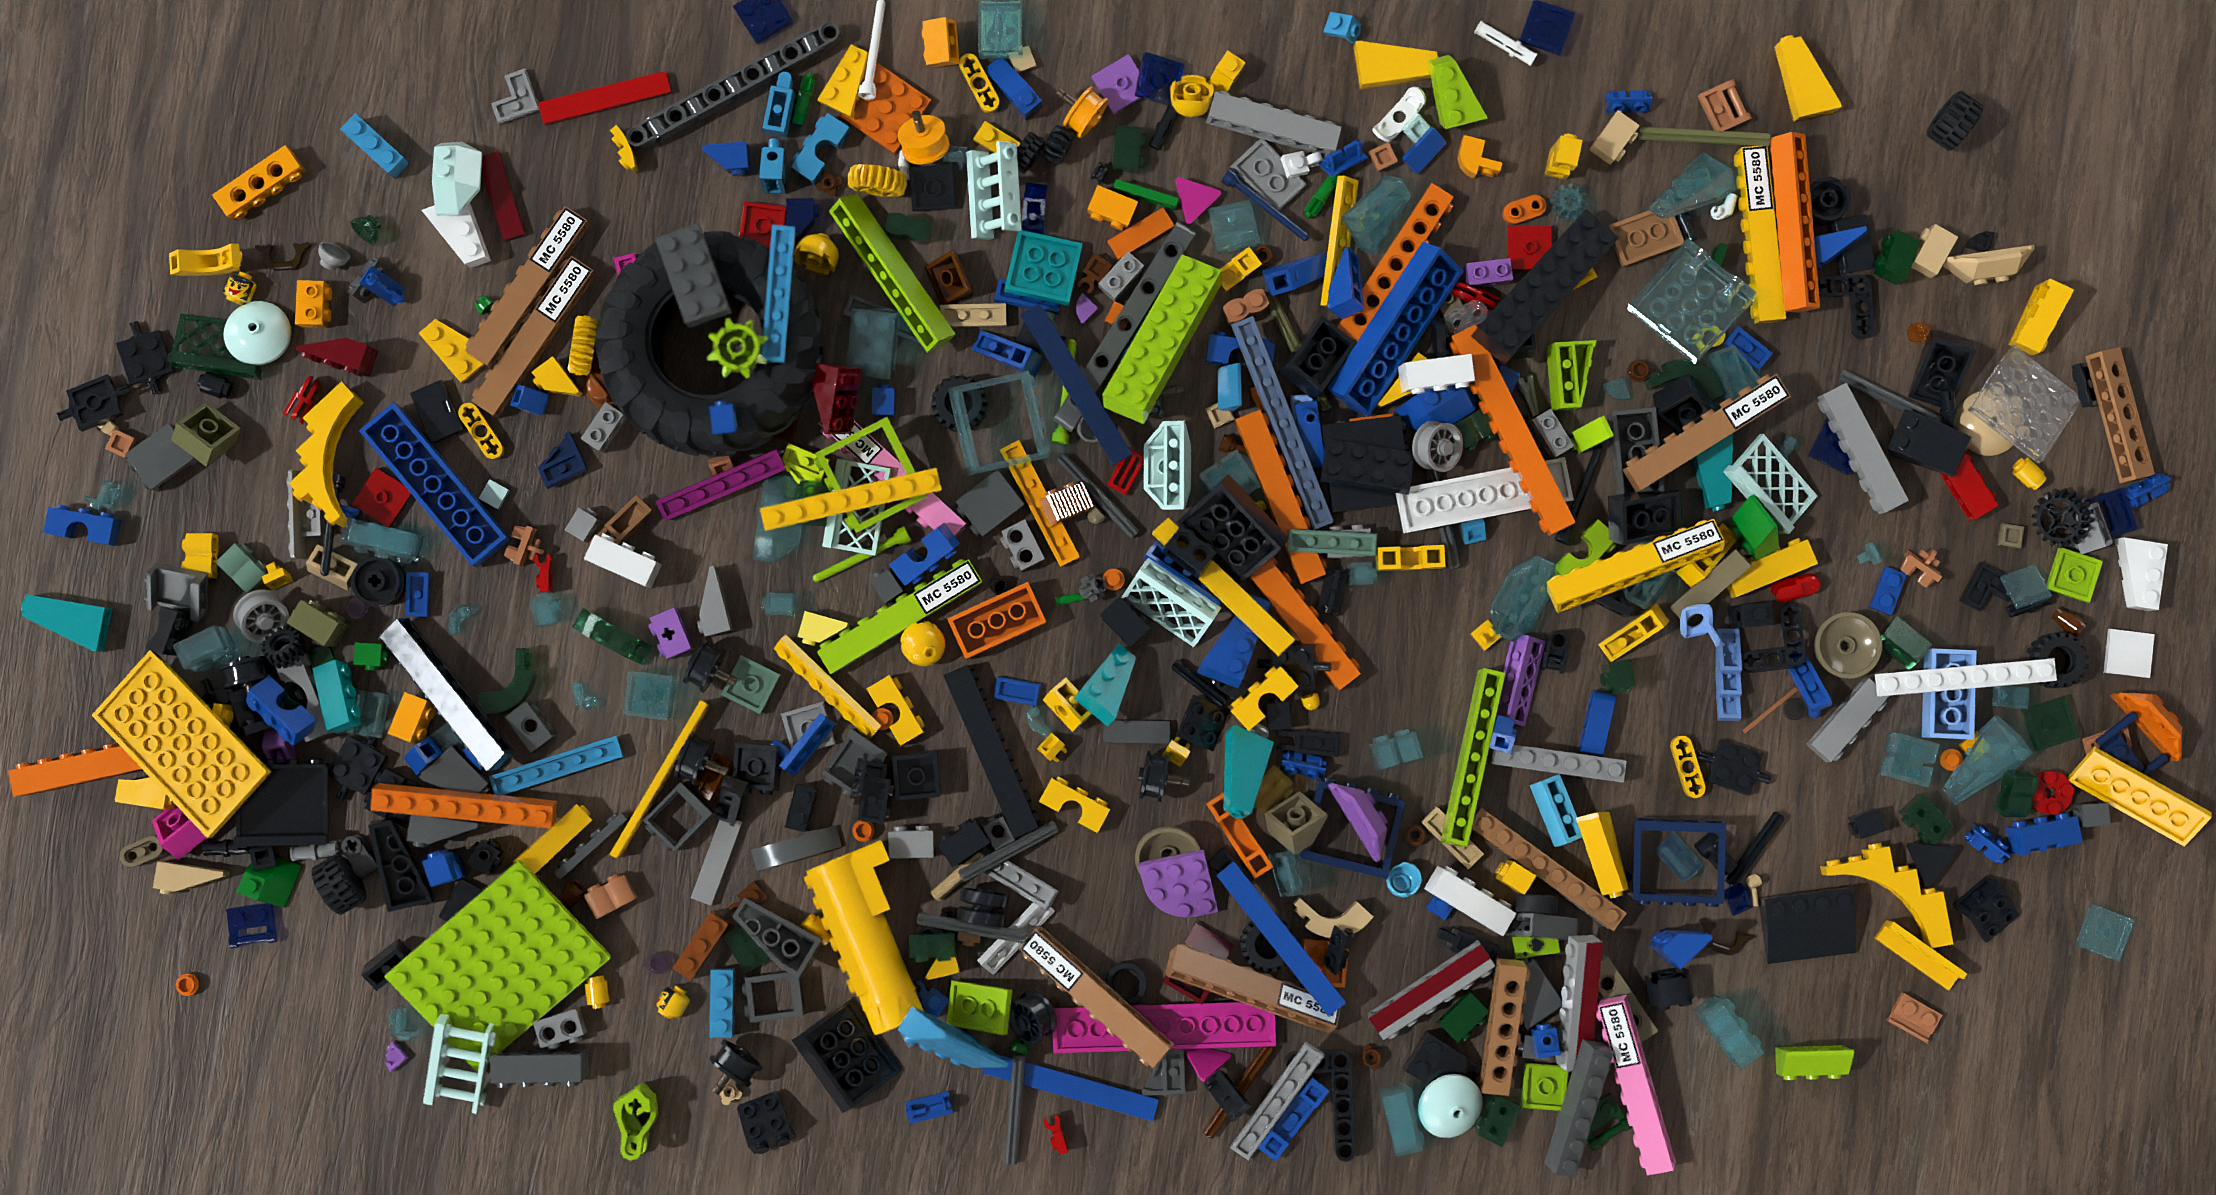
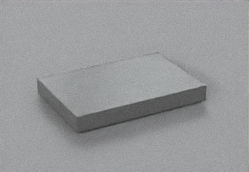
(1264, 173)

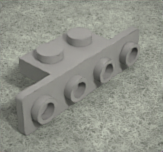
(303, 521)

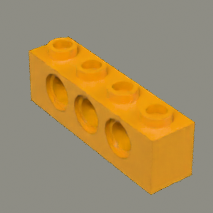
(265, 170)

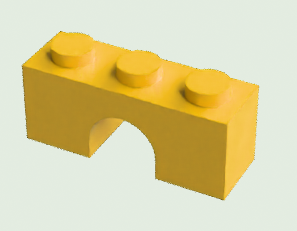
(1563, 156)
(1410, 558)
(1247, 708)
(908, 725)
(1058, 793)

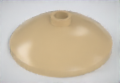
(1984, 439)

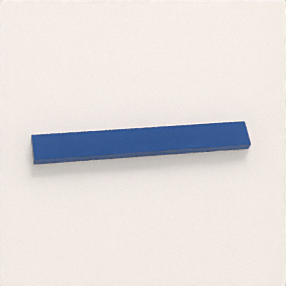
(1281, 939)
(1080, 1089)

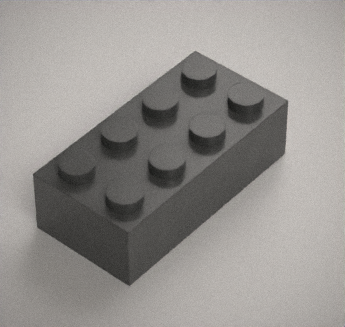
(693, 275)
(1633, 434)
(539, 1067)

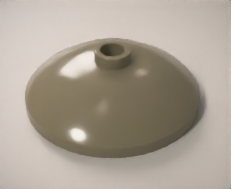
(1862, 641)
(1162, 838)

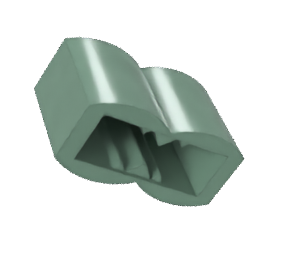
(243, 567)

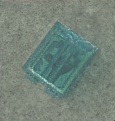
(1000, 29)

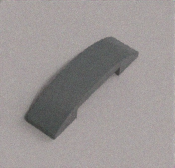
(796, 848)

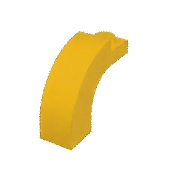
(206, 262)

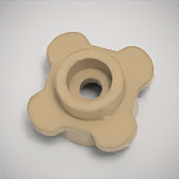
(735, 1092)

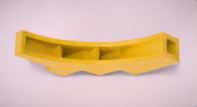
(317, 453)
(145, 791)
(1926, 907)

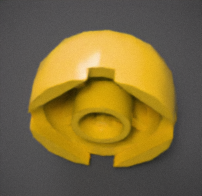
(1191, 95)
(817, 253)
(923, 643)

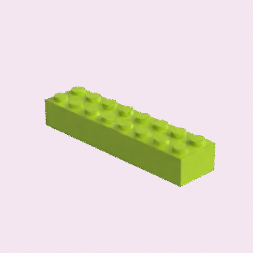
(1162, 339)

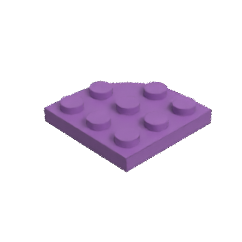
(1180, 884)

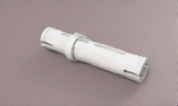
(1505, 43)

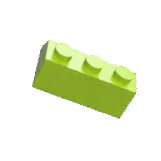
(1813, 1061)

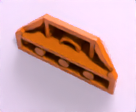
(2154, 721)

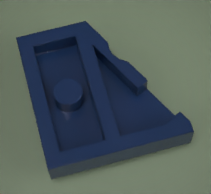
(563, 463)

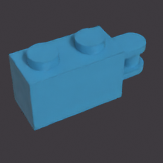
(779, 107)

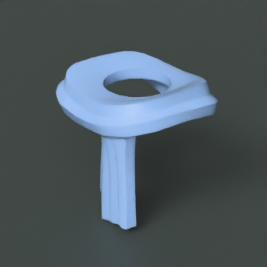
(1704, 627)

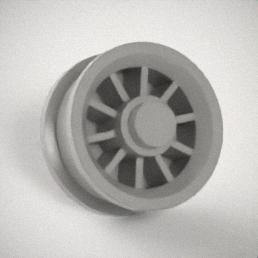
(1437, 446)
(260, 614)

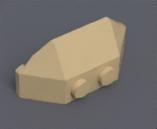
(1988, 265)

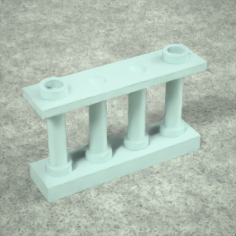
(980, 191)
(441, 1050)

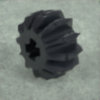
(1058, 144)

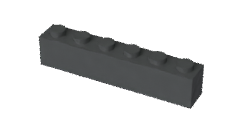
(1578, 1108)

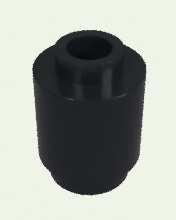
(215, 385)

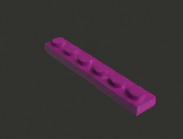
(720, 484)

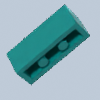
(337, 696)

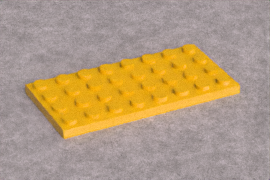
(181, 743)

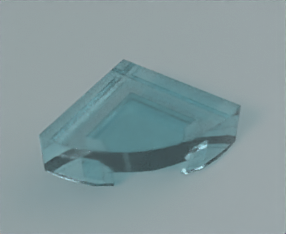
(1616, 389)

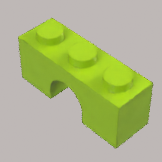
(1597, 541)

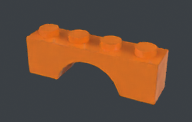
(1240, 838)

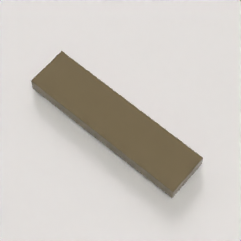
(1714, 583)

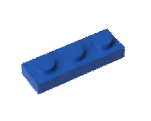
(1022, 301)

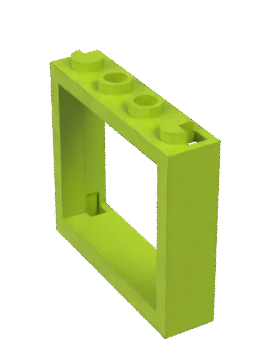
(832, 483)

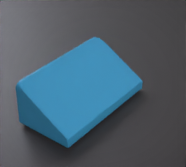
(1229, 387)

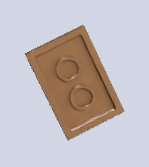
(1645, 237)

